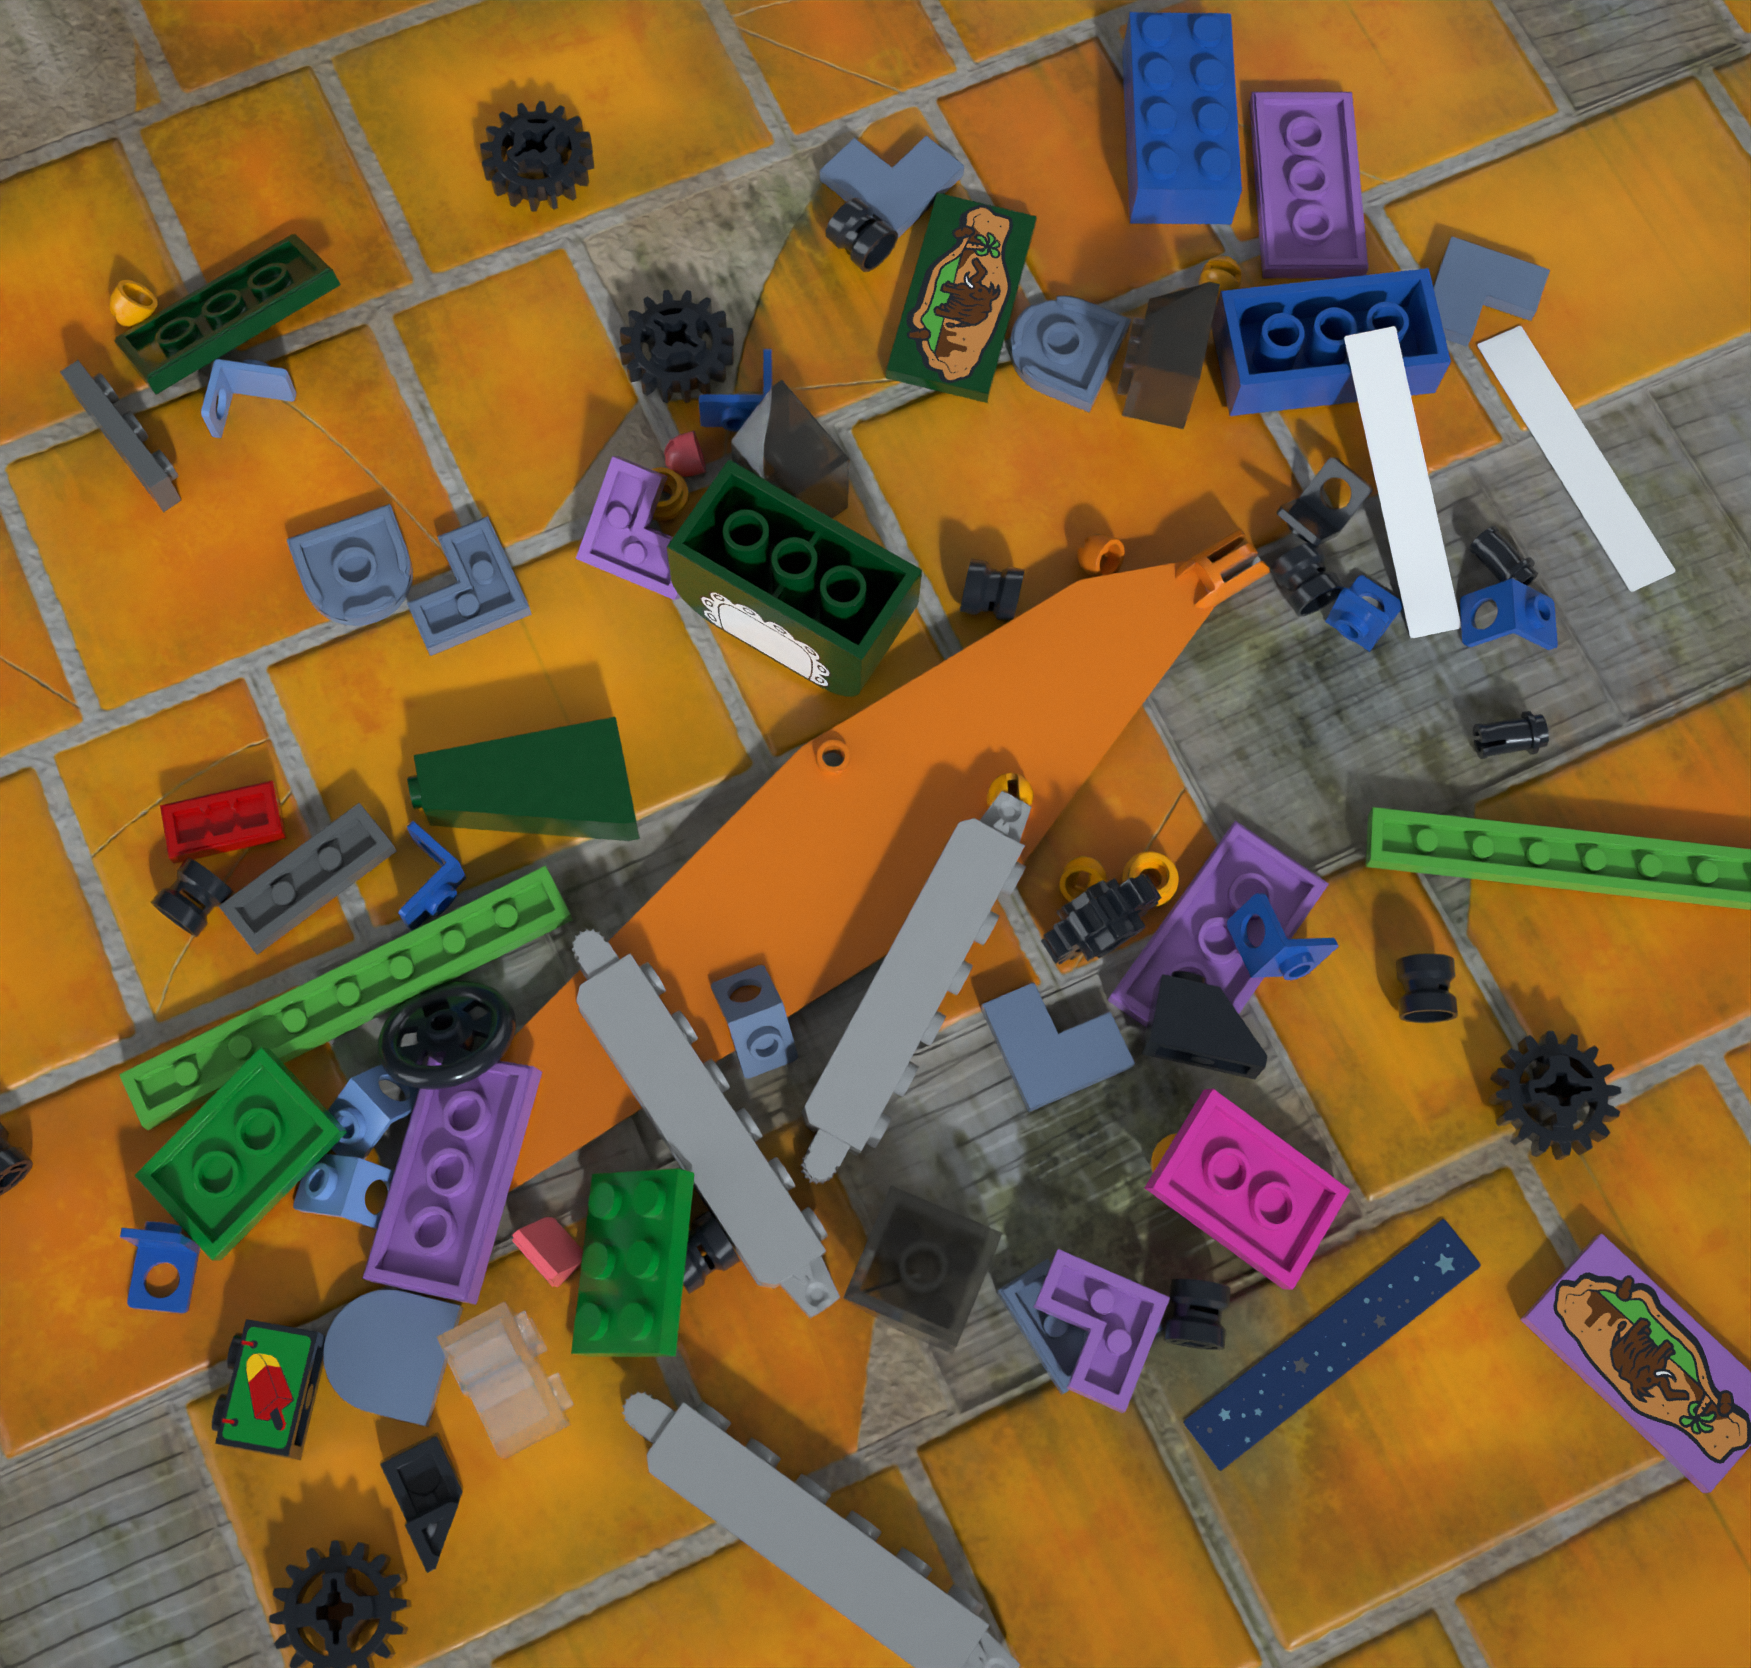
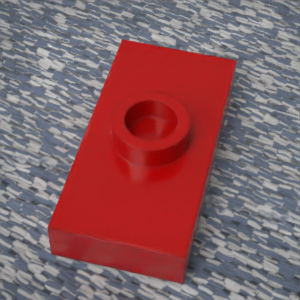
(223, 822)

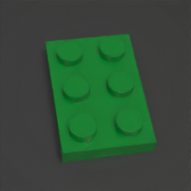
(240, 1153)
(633, 1264)

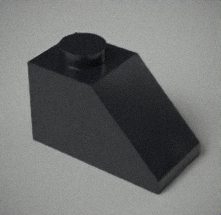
(1200, 1028)

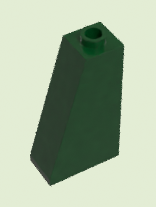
(532, 783)

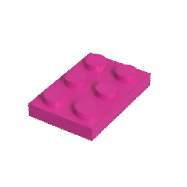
(1247, 1189)

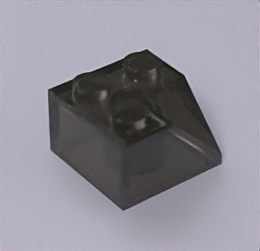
(1167, 355)
(793, 452)
(922, 1269)

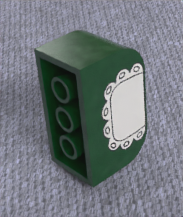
(791, 581)

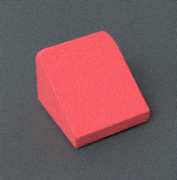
(549, 1249)

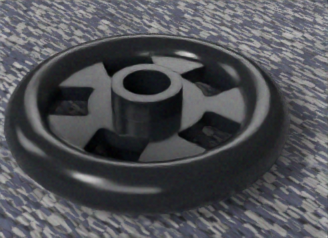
(446, 1035)

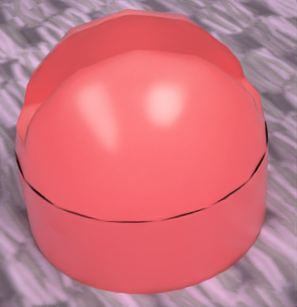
(685, 455)

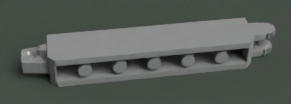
(910, 986)
(700, 1125)
(810, 1541)

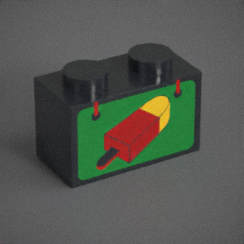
(270, 1389)

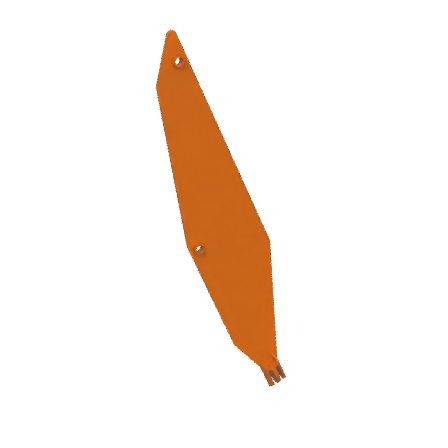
(836, 856)

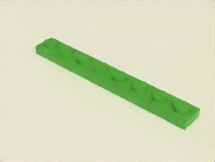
(1559, 858)
(347, 995)

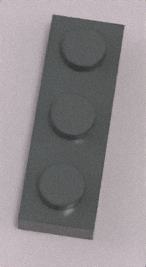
(124, 434)
(307, 878)

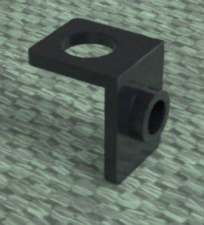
(1311, 516)

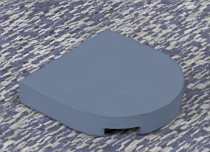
(1067, 348)
(355, 567)
(387, 1353)

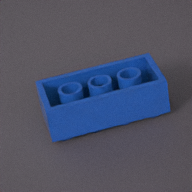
(1181, 118)
(1288, 343)

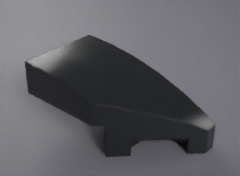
(426, 1493)

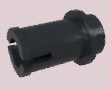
(1502, 557)
(1511, 735)

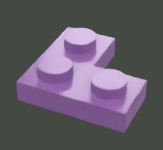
(619, 528)
(1119, 1324)

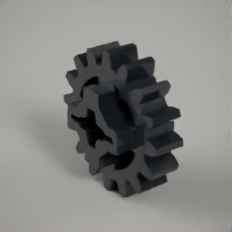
(537, 156)
(676, 346)
(1101, 919)
(1568, 1075)
(340, 1580)

